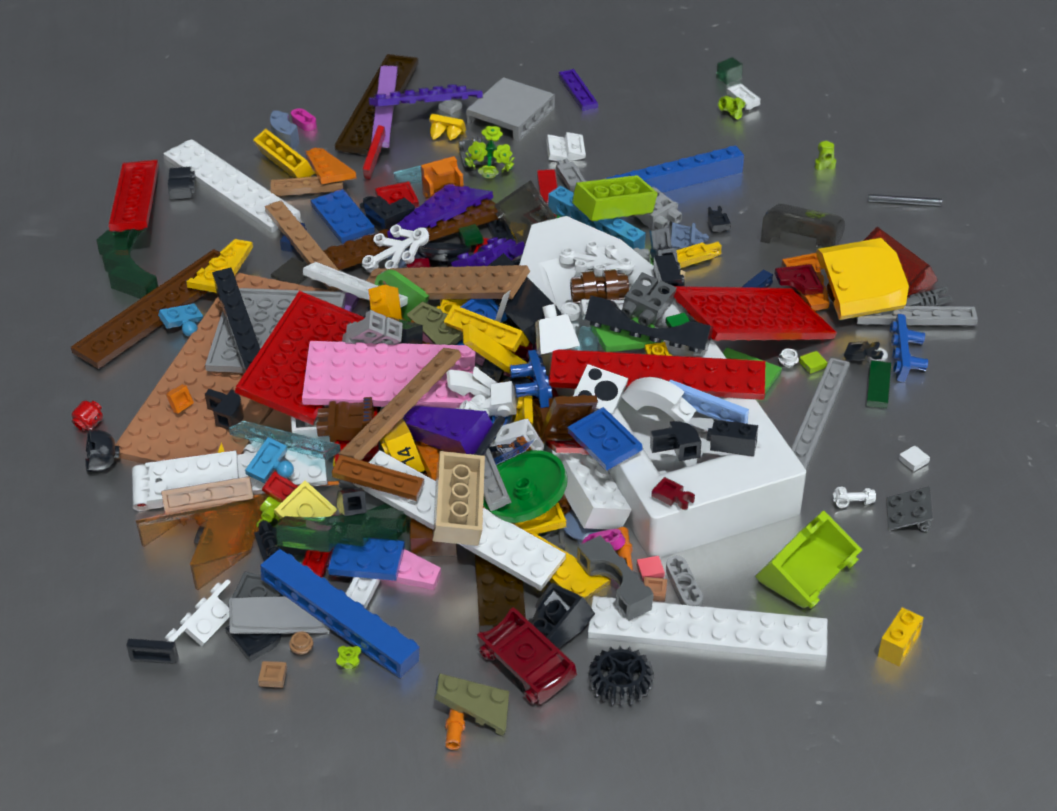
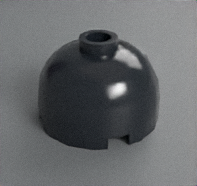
(100, 451)

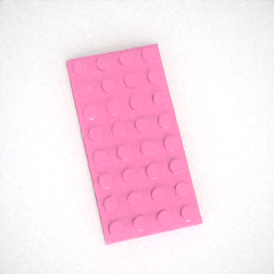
(377, 371)

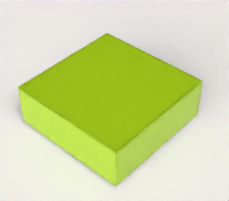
(813, 362)

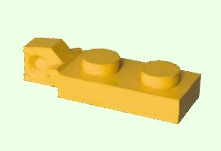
(698, 253)

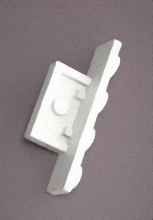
(206, 620)

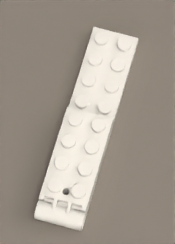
(157, 476)

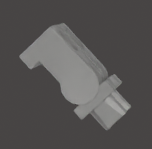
(664, 212)
(374, 329)

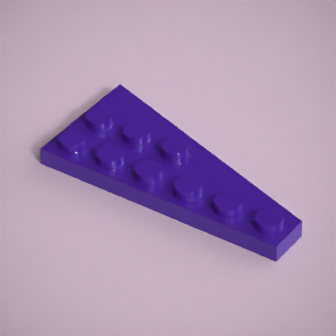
(438, 93)
(442, 205)

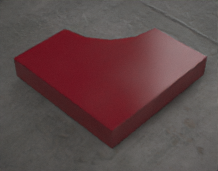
(801, 277)

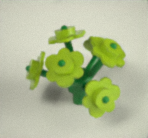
(479, 150)

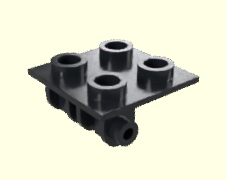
(267, 541)

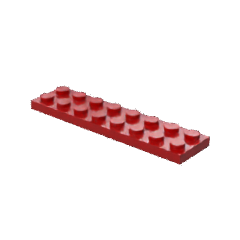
(134, 196)

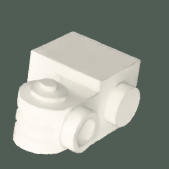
(501, 402)

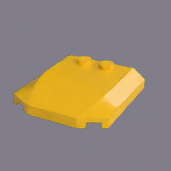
(864, 278)

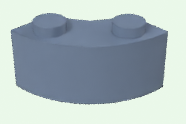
(284, 129)

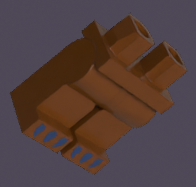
(344, 419)

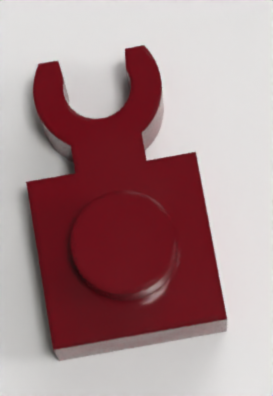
(671, 492)

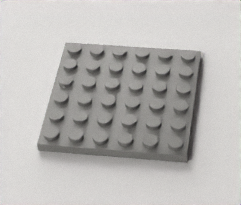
(264, 310)

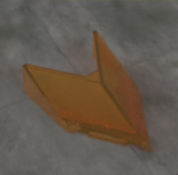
(224, 539)

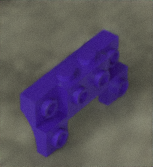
(490, 252)

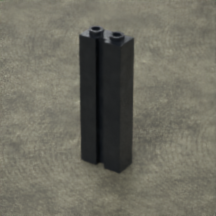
(526, 305)

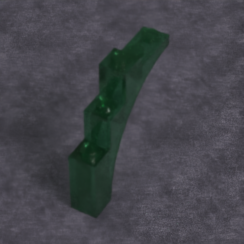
(123, 271)
(355, 529)

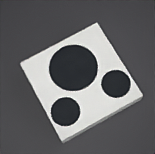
(603, 384)

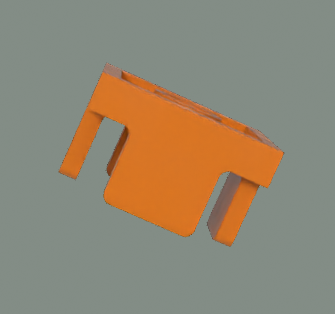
(440, 173)

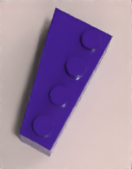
(448, 427)

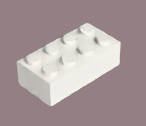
(593, 493)

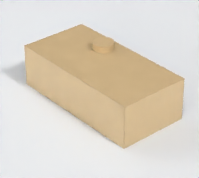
(459, 498)

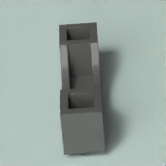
(599, 558)

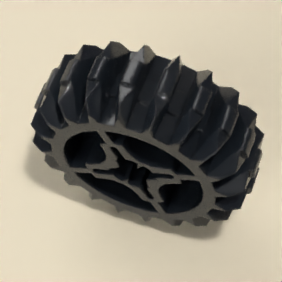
(620, 682)

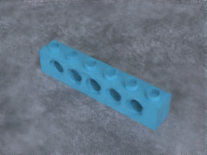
(561, 204)

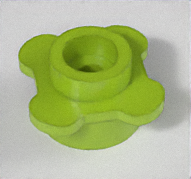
(348, 656)

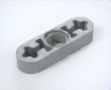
(684, 575)

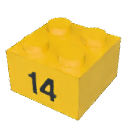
(401, 446)

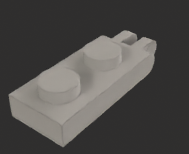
(569, 174)

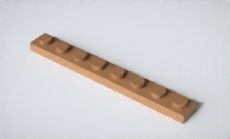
(298, 236)
(401, 404)

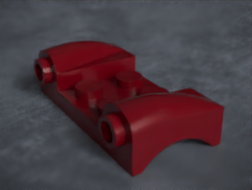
(528, 656)

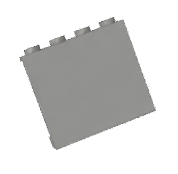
(512, 107)

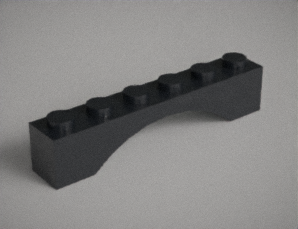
(607, 312)

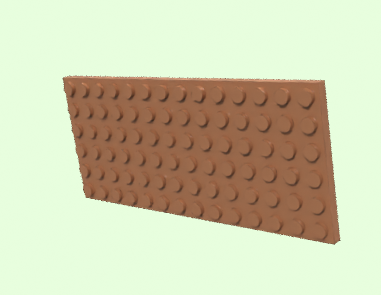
(164, 435)

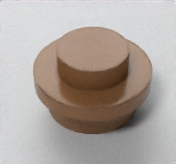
(301, 643)

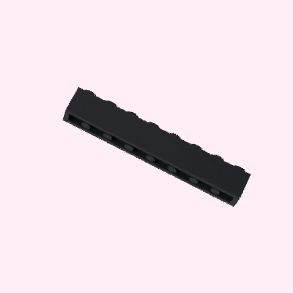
(236, 316)

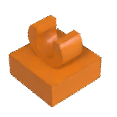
(179, 398)

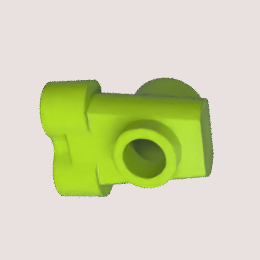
(732, 105)
(826, 156)
(268, 508)

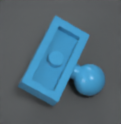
(183, 316)
(267, 460)

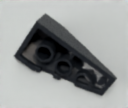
(561, 614)

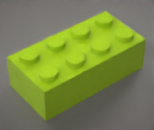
(614, 197)

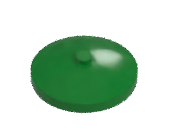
(533, 483)

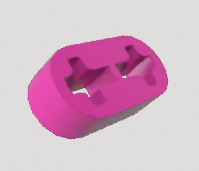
(303, 119)
(612, 536)

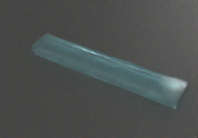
(293, 441)

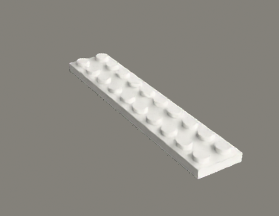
(227, 182)
(499, 542)
(713, 629)

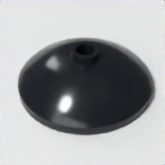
(442, 252)

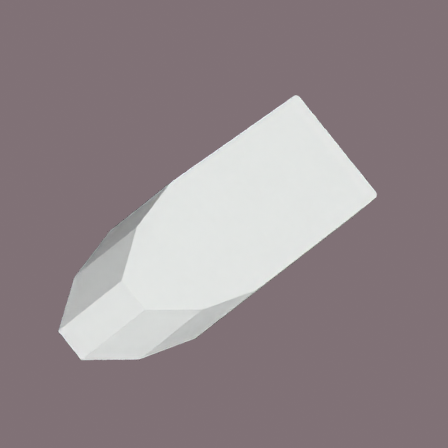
(729, 488)

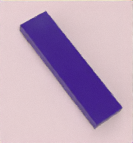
(578, 90)

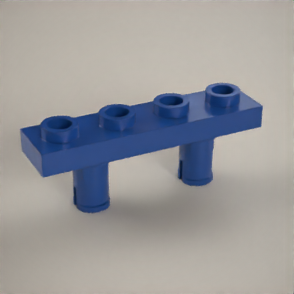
(901, 354)
(536, 371)

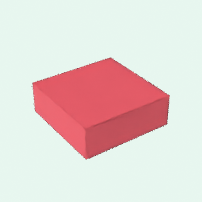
(650, 567)

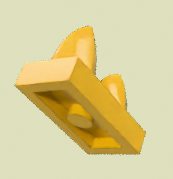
(452, 126)

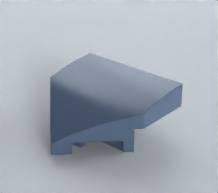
(686, 236)

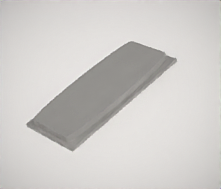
(270, 616)

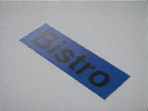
(512, 453)

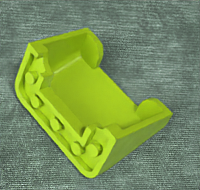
(810, 561)

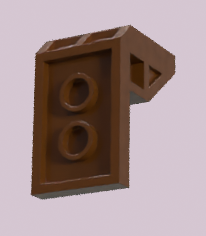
(553, 421)

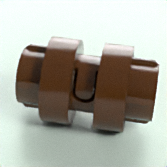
(608, 286)

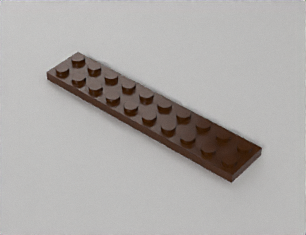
(353, 252)
(140, 317)

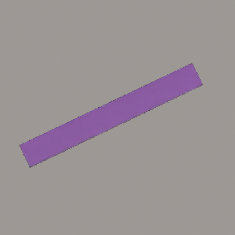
(384, 114)

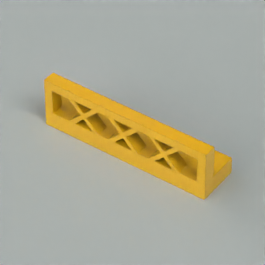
(503, 334)

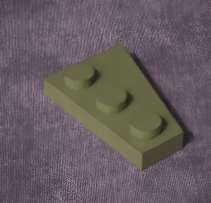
(434, 325)
(481, 701)

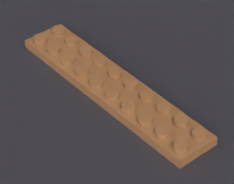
(463, 282)

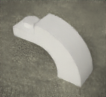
(660, 394)

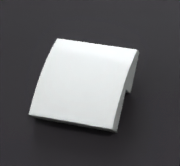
(567, 147)

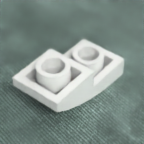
(464, 382)

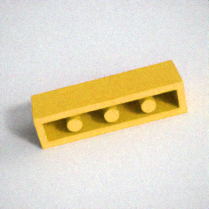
(283, 155)

